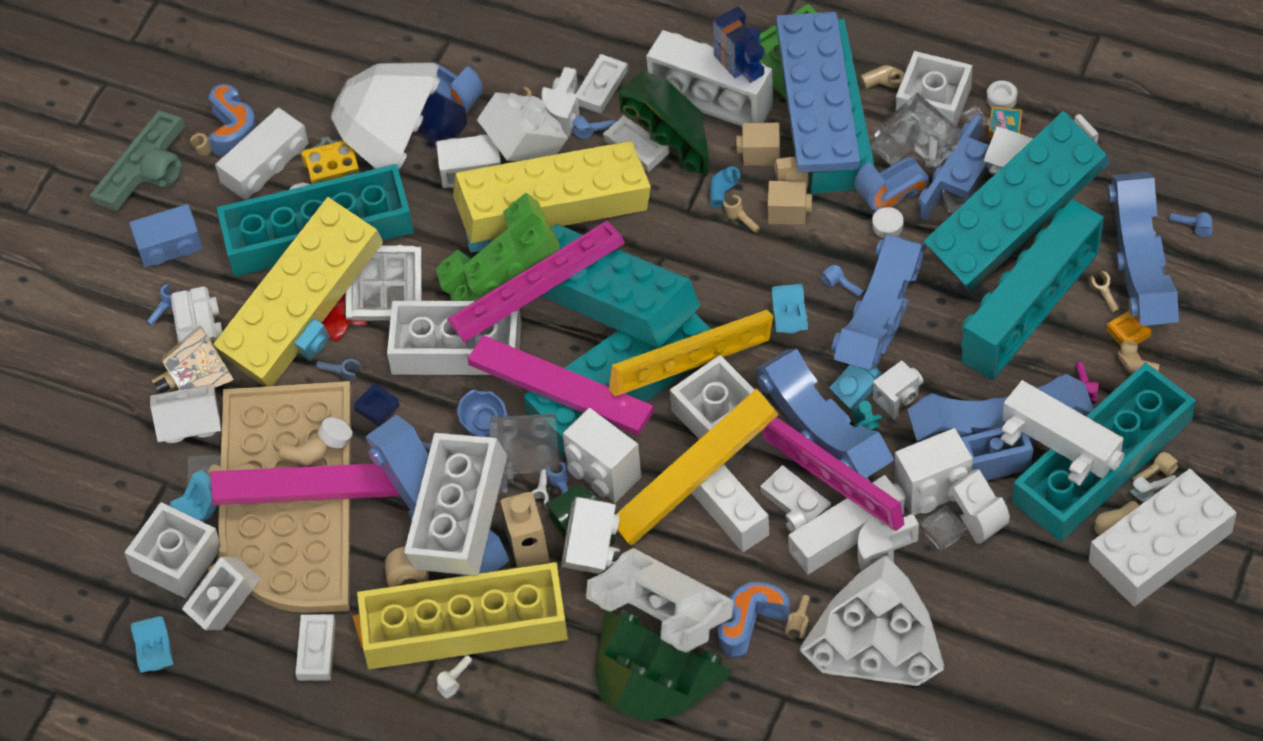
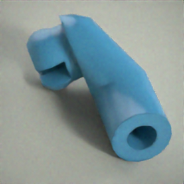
(721, 184)

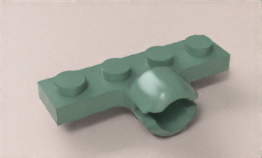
(143, 162)

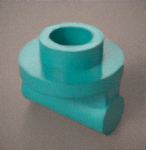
(864, 416)

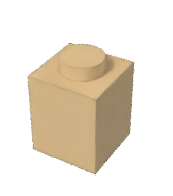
(759, 144)
(788, 202)

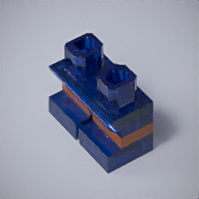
(737, 46)

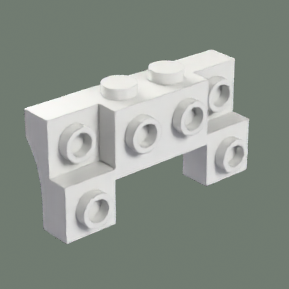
(679, 601)

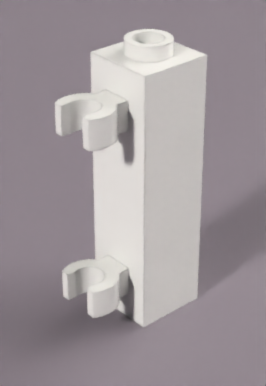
(1062, 430)
(833, 531)

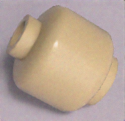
(400, 570)

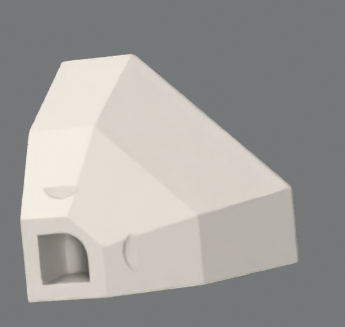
(383, 109)
(876, 630)

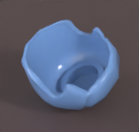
(476, 411)

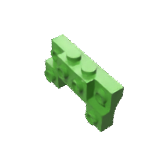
(510, 254)

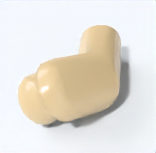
(1108, 519)

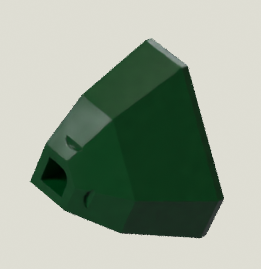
(670, 118)
(649, 676)

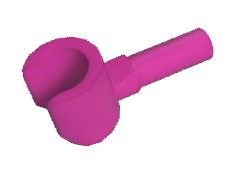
(1092, 387)

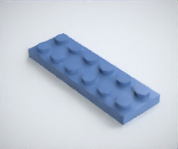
(817, 92)

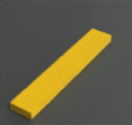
(690, 352)
(695, 466)

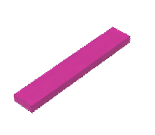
(535, 281)
(559, 384)
(834, 473)
(300, 484)

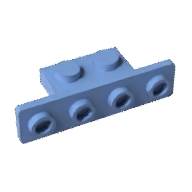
(960, 171)

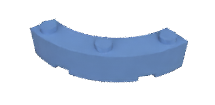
(1141, 252)
(883, 305)
(939, 414)
(821, 421)
(404, 460)

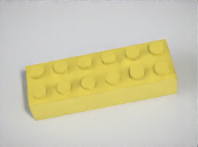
(567, 186)
(296, 290)
(461, 616)

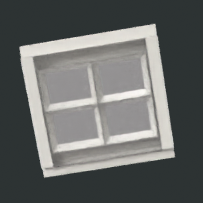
(387, 277)

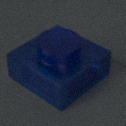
(376, 404)

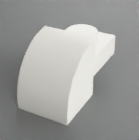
(562, 99)
(982, 510)
(880, 540)

